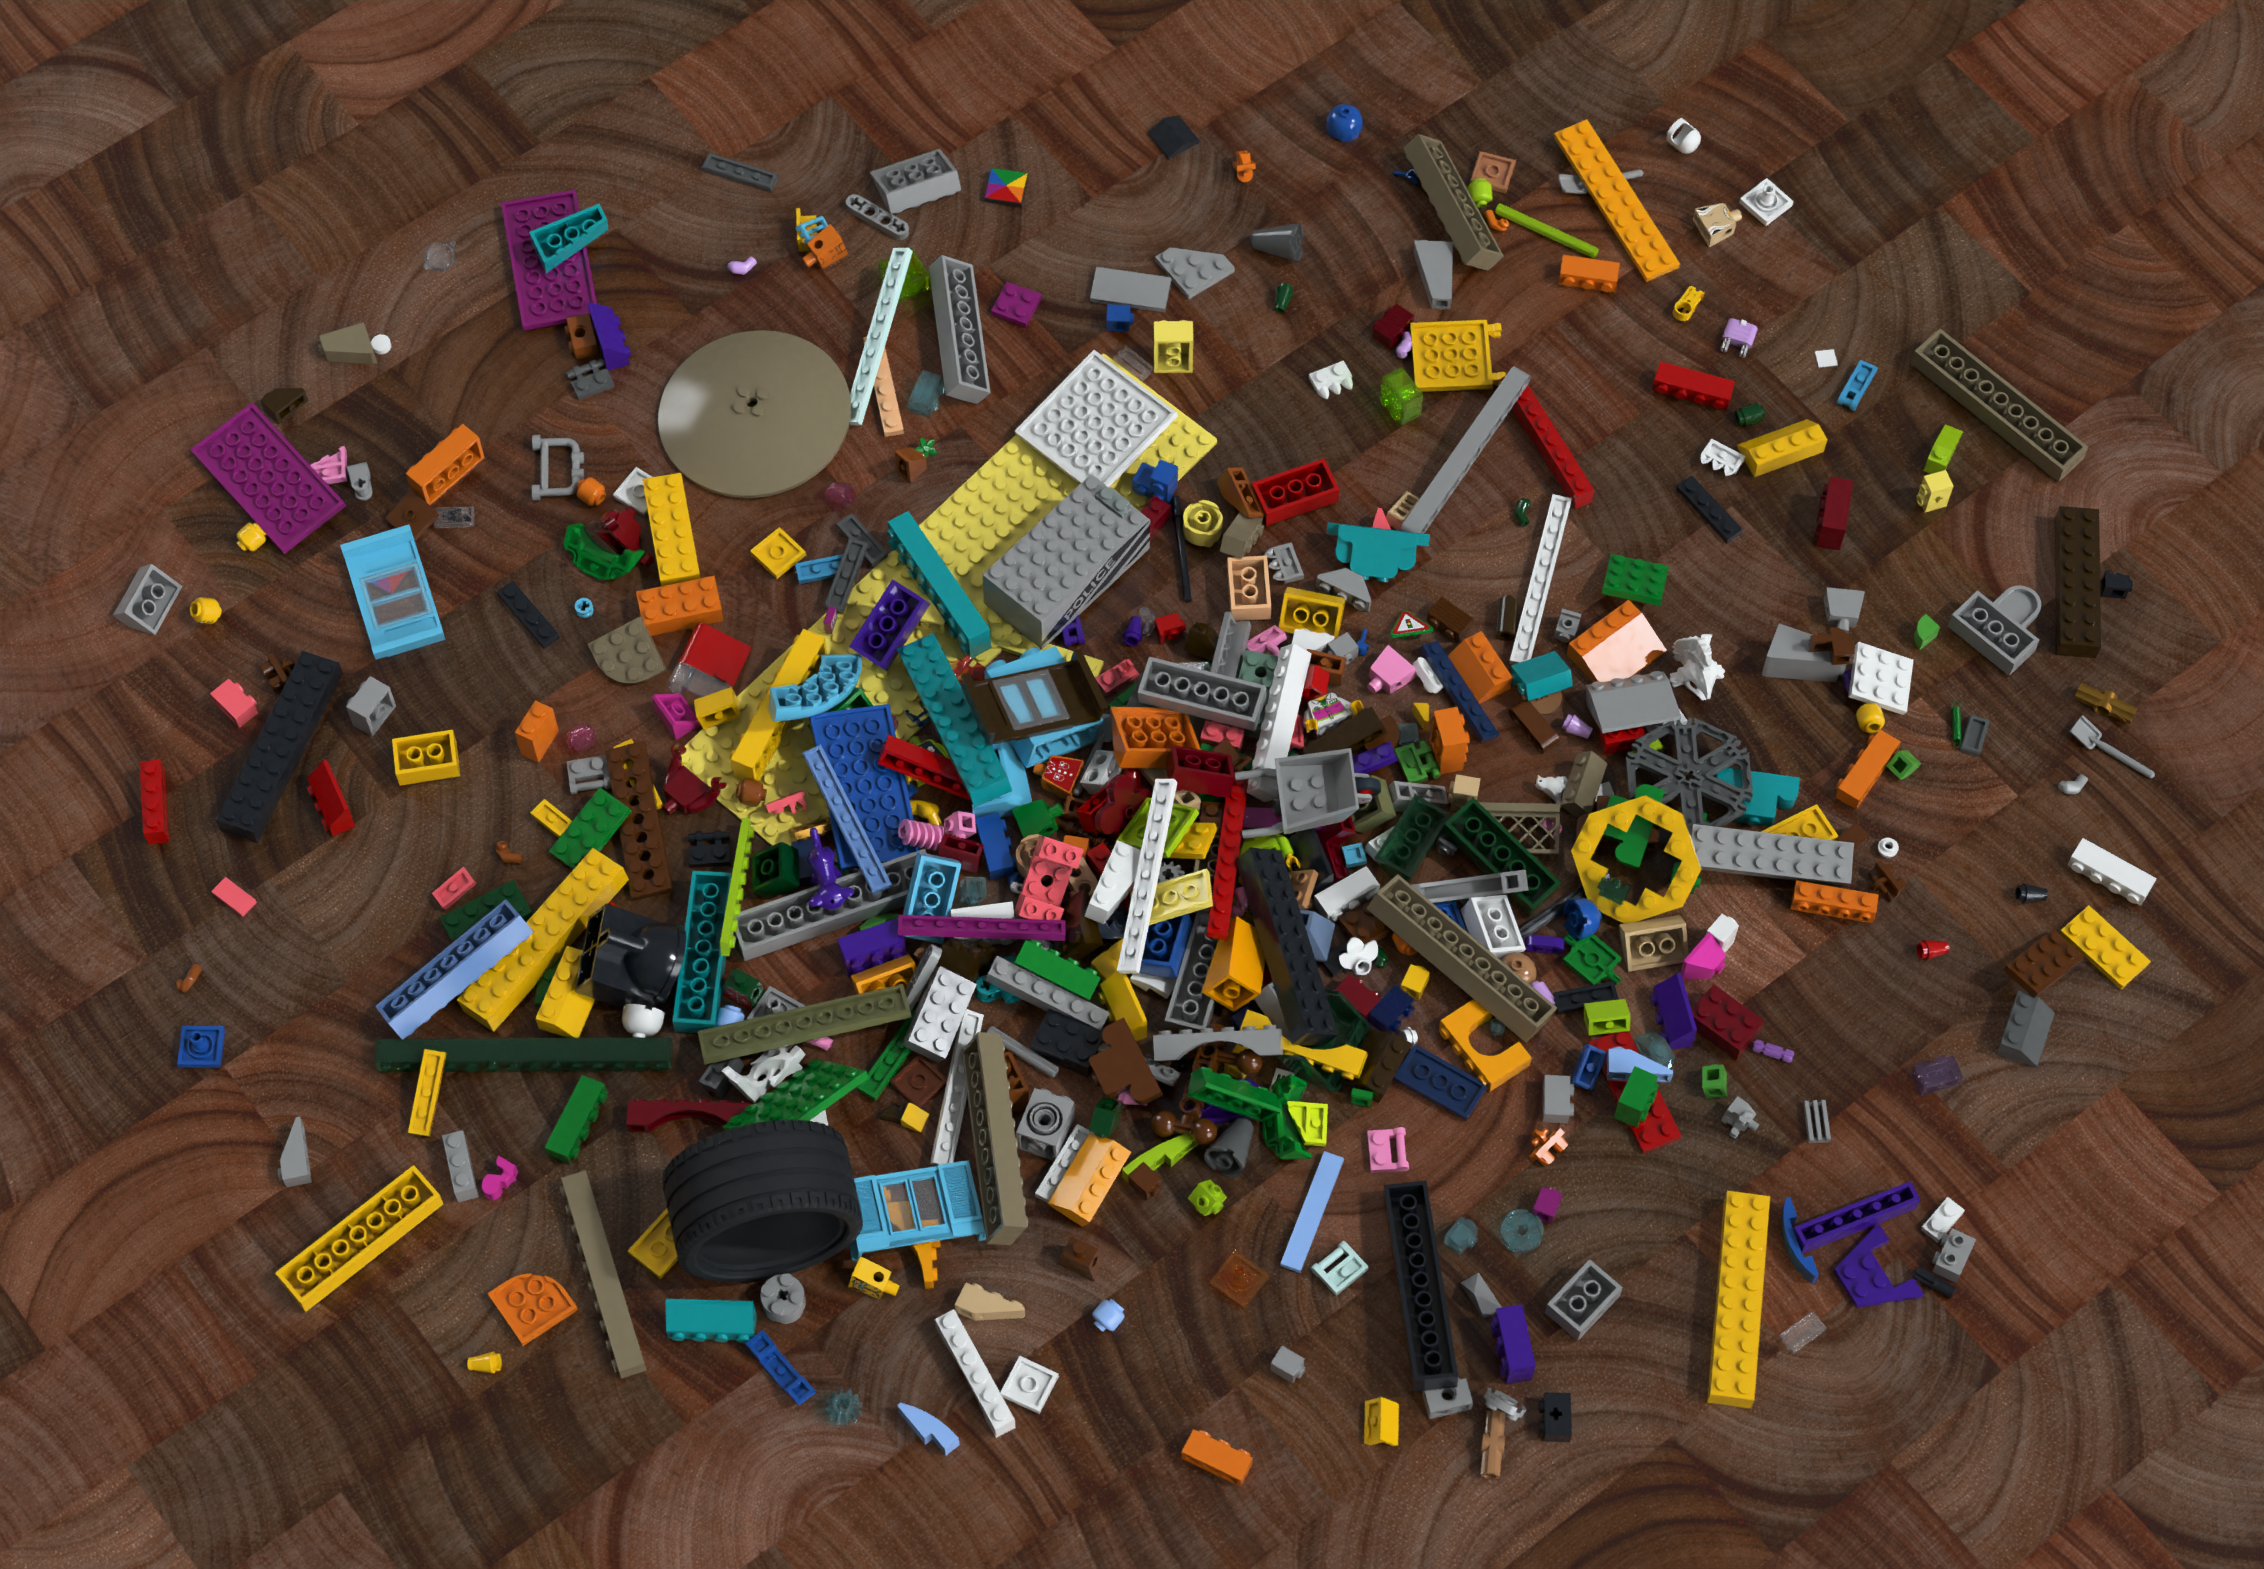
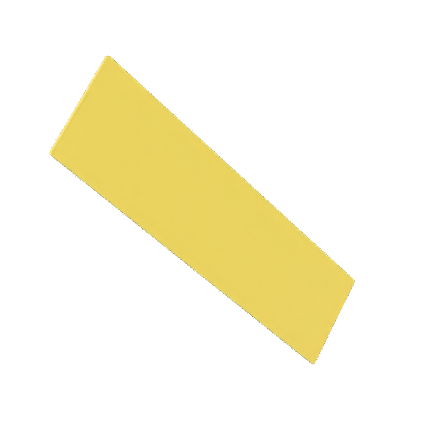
(969, 535)

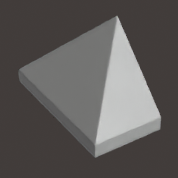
(1480, 1295)

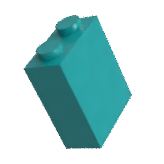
(1541, 676)

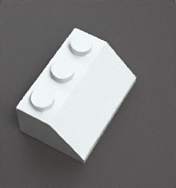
(998, 910)
(1493, 924)

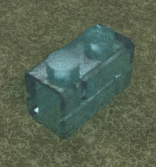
(926, 393)

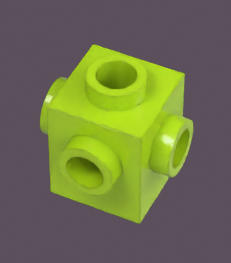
(1207, 1198)

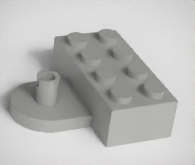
(2000, 626)

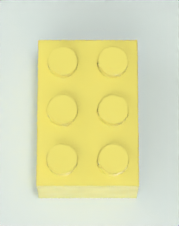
(1173, 346)

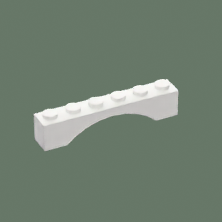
(976, 1373)

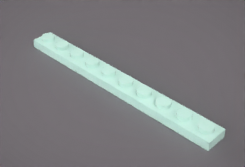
(878, 333)

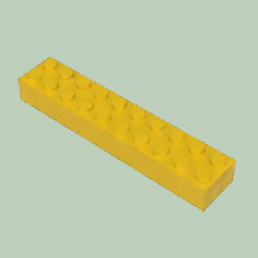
(554, 926)
(1738, 1300)

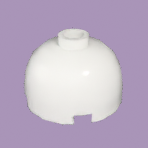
(642, 1021)

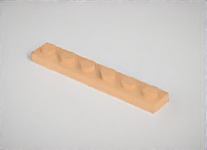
(887, 399)

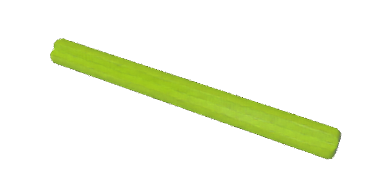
(1546, 230)

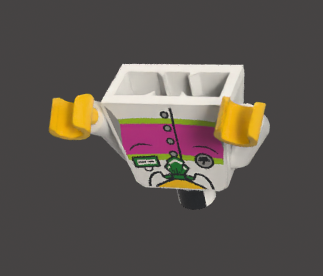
(1328, 713)

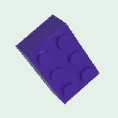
(871, 947)
(1513, 1344)

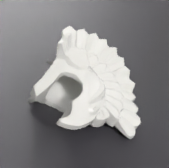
(1698, 665)

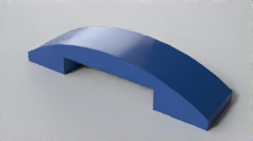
(1804, 1265)
(779, 1368)

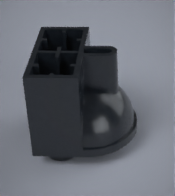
(629, 958)

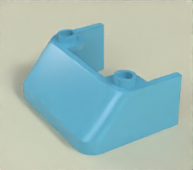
(1018, 780)

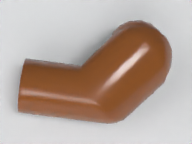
(505, 854)
(191, 977)

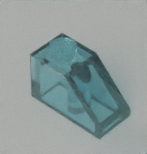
(1655, 1048)

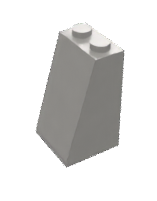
(1792, 660)

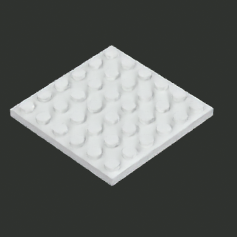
(1096, 422)

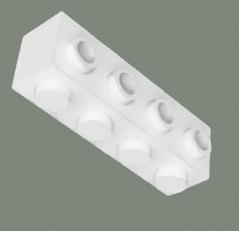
(2111, 872)

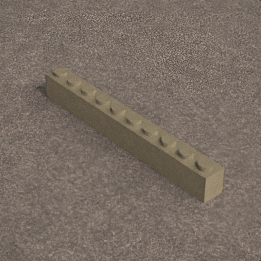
(603, 1275)

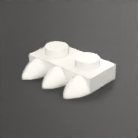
(1331, 378)
(1722, 457)

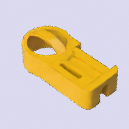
(1688, 301)

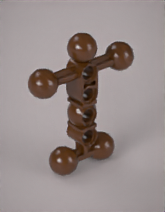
(1203, 1130)

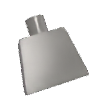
(1843, 607)

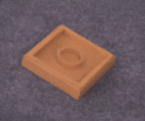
(1495, 170)

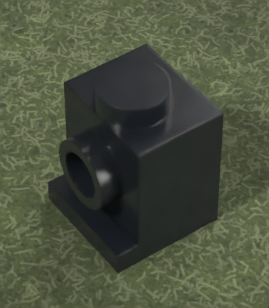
(2116, 585)

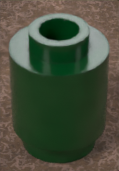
(1750, 414)

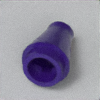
(1133, 632)

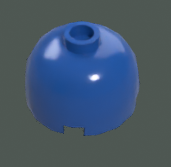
(1344, 123)
(1582, 918)

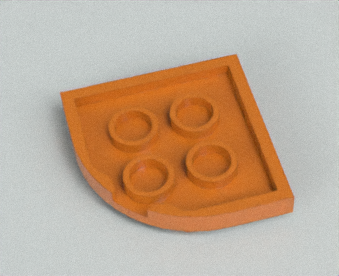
(532, 1304)

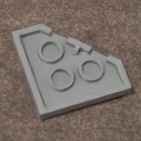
(1194, 270)

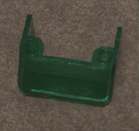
(1352, 1031)

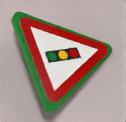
(1409, 625)

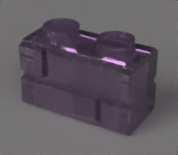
(1936, 1075)

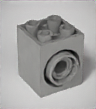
(1045, 1124)

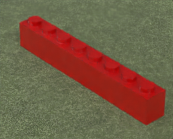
(1553, 449)

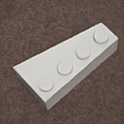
(1114, 883)

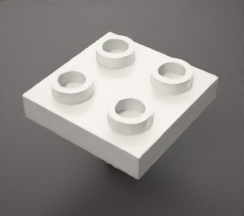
(1766, 202)

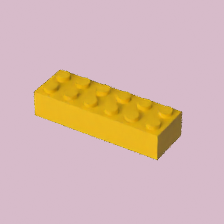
(671, 529)

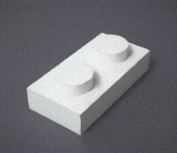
(1942, 1219)

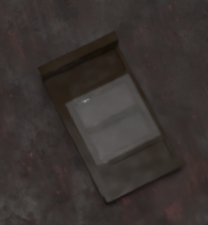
(1035, 700)

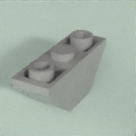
(1347, 585)

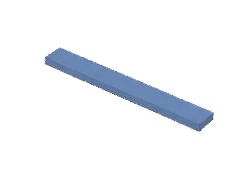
(847, 819)

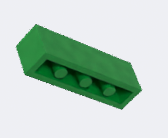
(576, 1120)

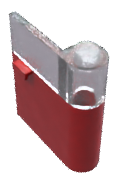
(708, 662)

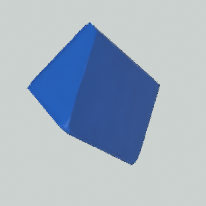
(1588, 1067)

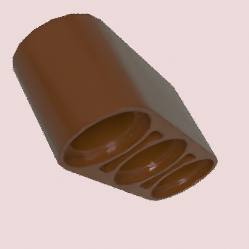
(1534, 726)

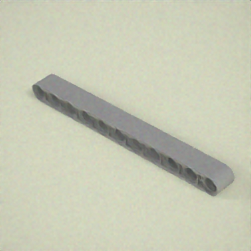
(1466, 451)

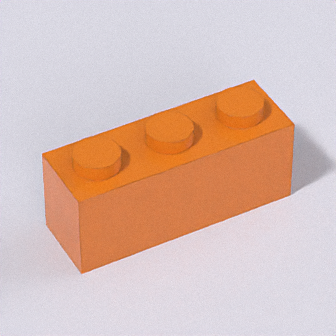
(1589, 273)
(1217, 1457)

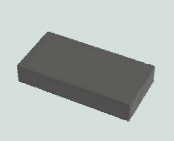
(1974, 735)

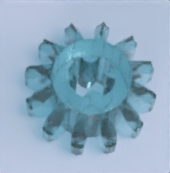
(843, 1414)

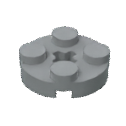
(1505, 1403)

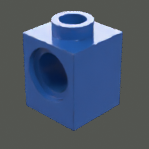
(1119, 318)

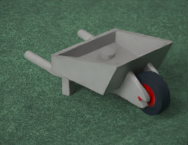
(1314, 790)

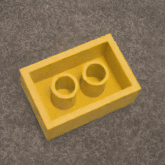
(426, 757)

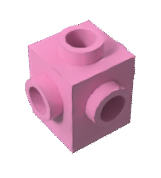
(960, 824)

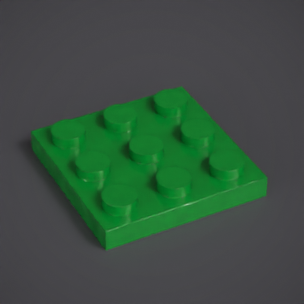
(1635, 579)

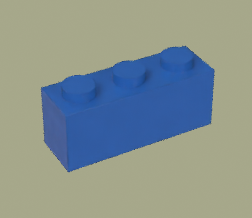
(996, 846)

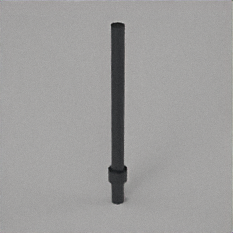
(1177, 516)

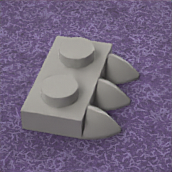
(1286, 562)

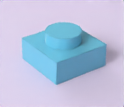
(1354, 855)

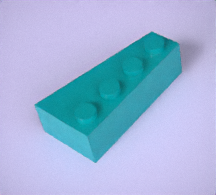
(567, 236)

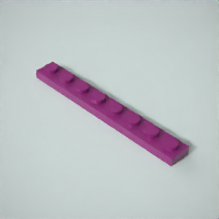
(981, 927)

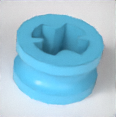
(579, 605)

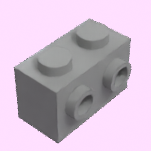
(1953, 1255)

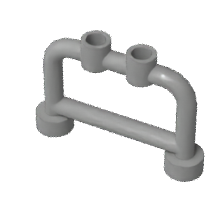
(577, 474)

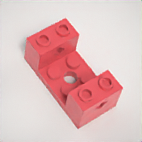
(1051, 859)

